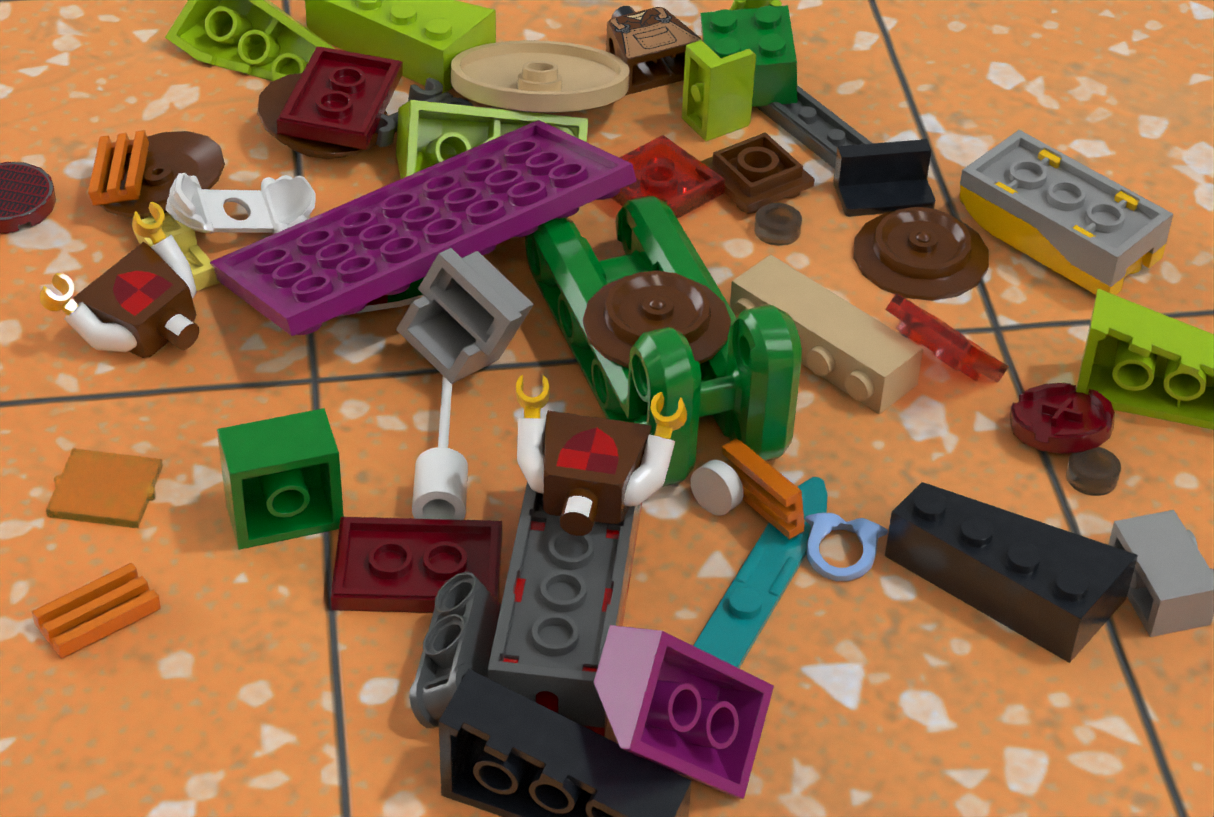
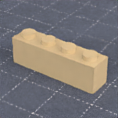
(835, 336)

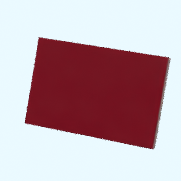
(340, 97)
(408, 560)

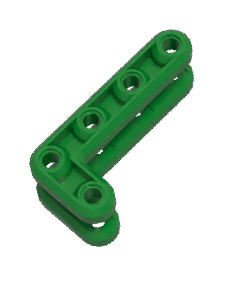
(744, 386)

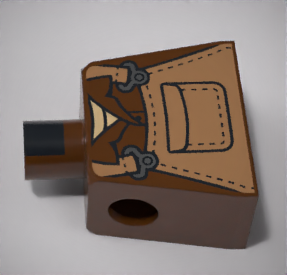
(650, 44)

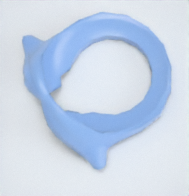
(866, 531)

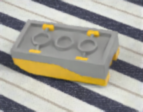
(1064, 213)

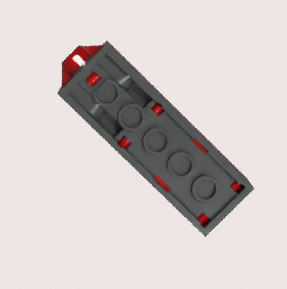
(559, 610)

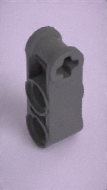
(456, 641)

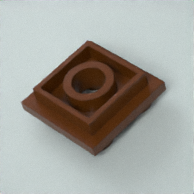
(759, 172)

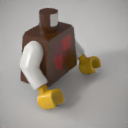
(136, 301)
(592, 464)

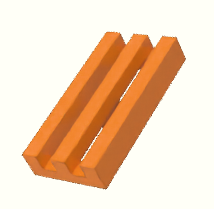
(118, 150)
(766, 489)
(92, 604)

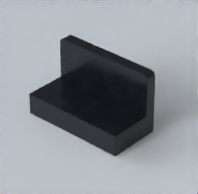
(883, 177)

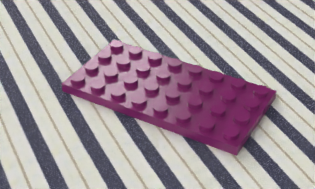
(397, 231)

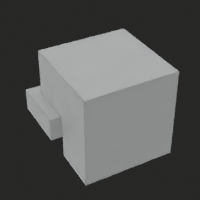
(464, 314)

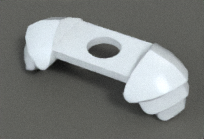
(270, 210)

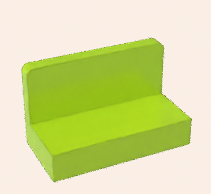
(717, 90)

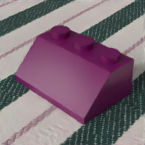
(682, 707)

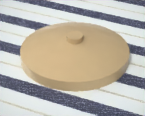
(539, 76)

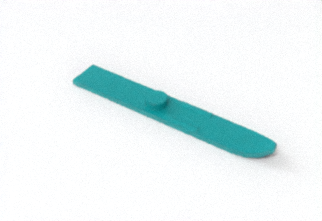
(759, 585)

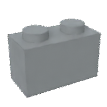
(1170, 578)

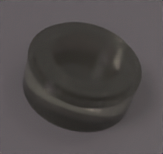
(778, 224)
(1093, 471)

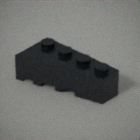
(1011, 567)
(535, 763)

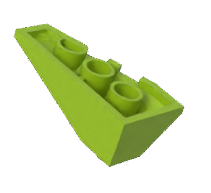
(244, 37)
(442, 130)

